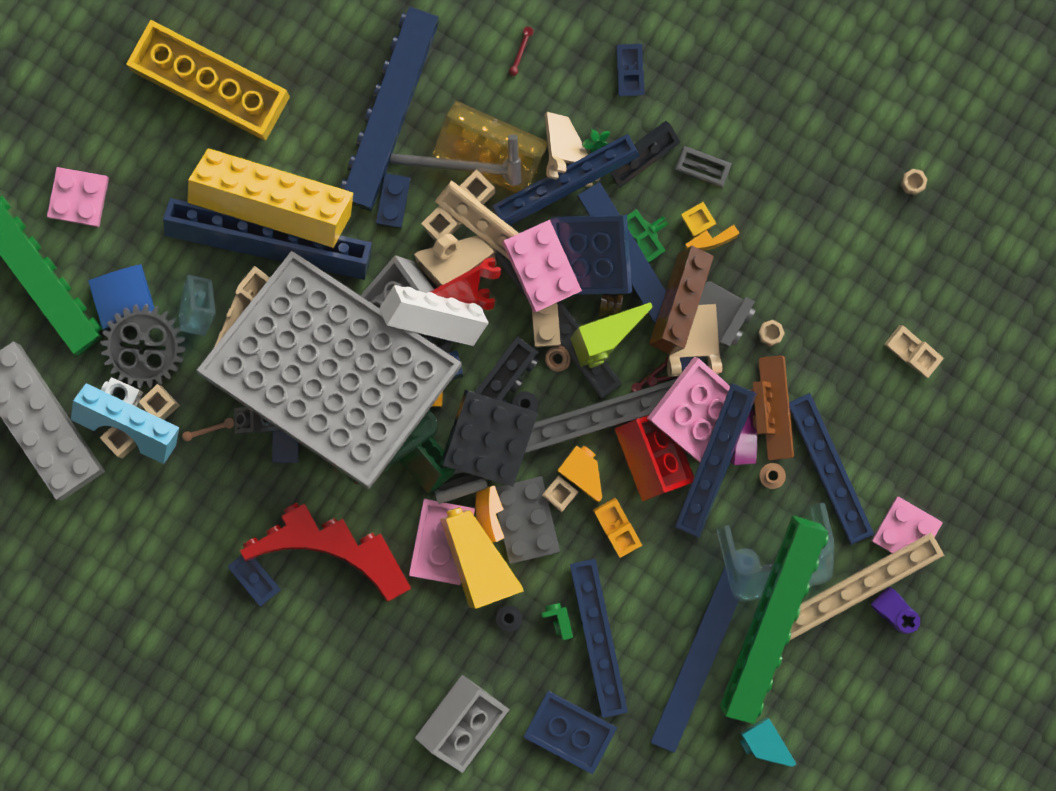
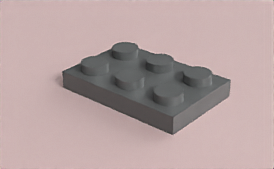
(526, 521)

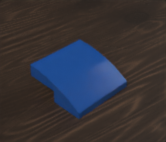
(120, 290)

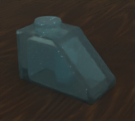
(196, 305)

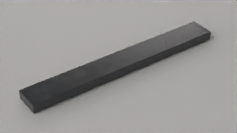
(601, 377)

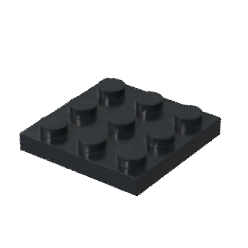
(488, 438)

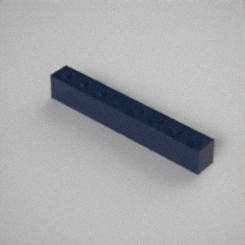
(390, 107)
(211, 228)

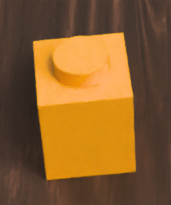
(583, 472)

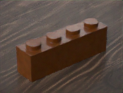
(681, 300)

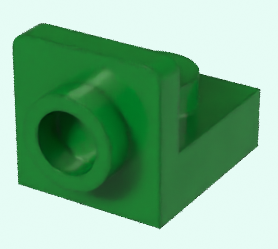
(562, 625)

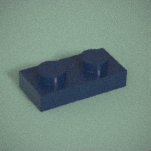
(393, 201)
(254, 579)

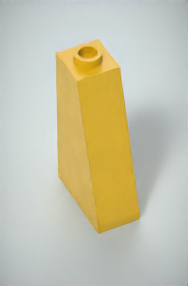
(477, 561)

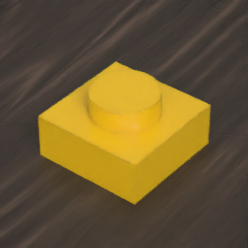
(698, 219)

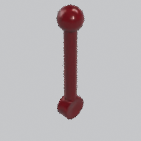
(528, 32)
(652, 381)
(638, 386)

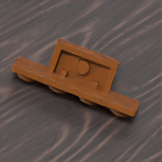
(773, 408)

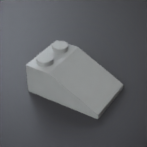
(399, 273)

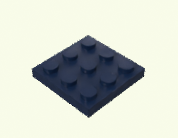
(597, 252)

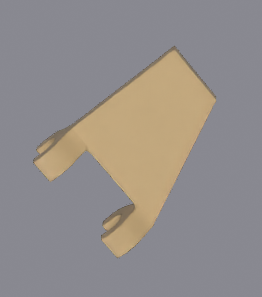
(563, 145)
(701, 342)

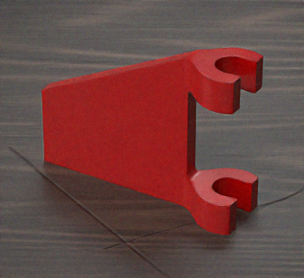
(466, 286)

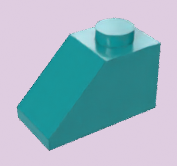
(765, 743)

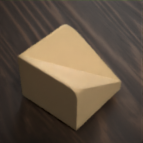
(560, 493)

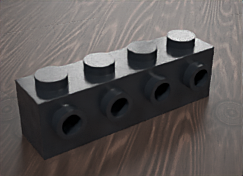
(509, 370)

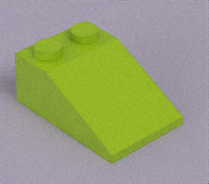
(598, 339)

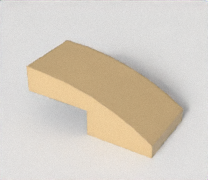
(913, 351)

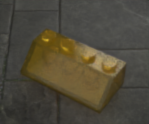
(482, 138)

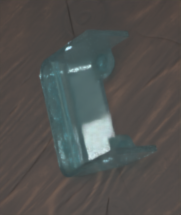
(749, 578)

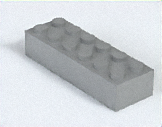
(43, 426)

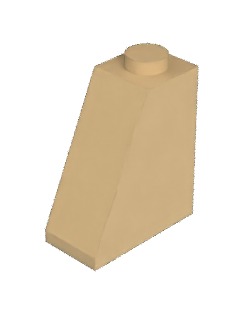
(469, 254)

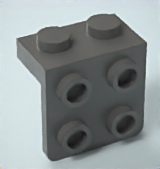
(730, 312)

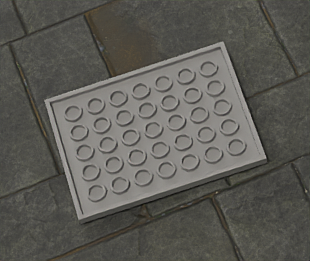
(329, 369)

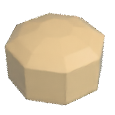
(914, 182)
(445, 246)
(771, 333)

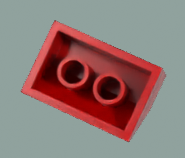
(653, 458)

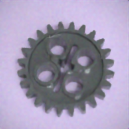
(144, 322)

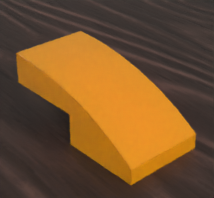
(705, 241)
(486, 508)
(617, 527)

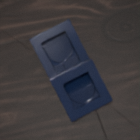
(630, 69)

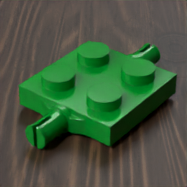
(646, 234)

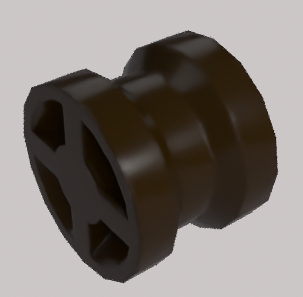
(610, 305)

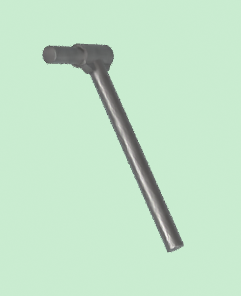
(509, 169)

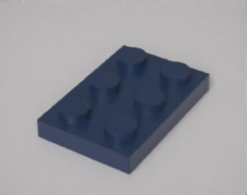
(570, 732)

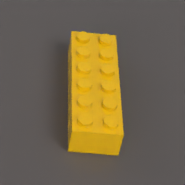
(208, 80)
(270, 197)

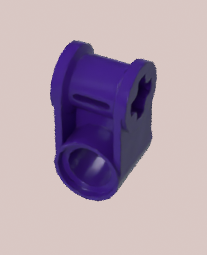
(892, 608)

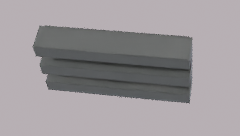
(691, 173)
(459, 487)

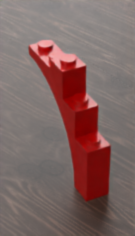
(301, 532)

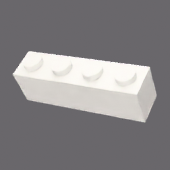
(433, 315)

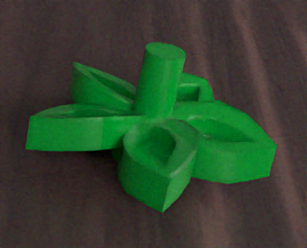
(597, 141)

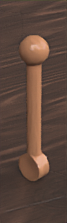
(228, 423)

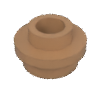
(550, 358)
(780, 476)

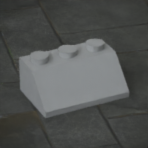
(461, 724)

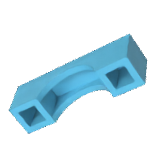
(151, 434)

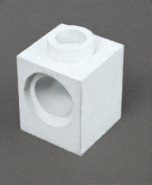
(132, 394)

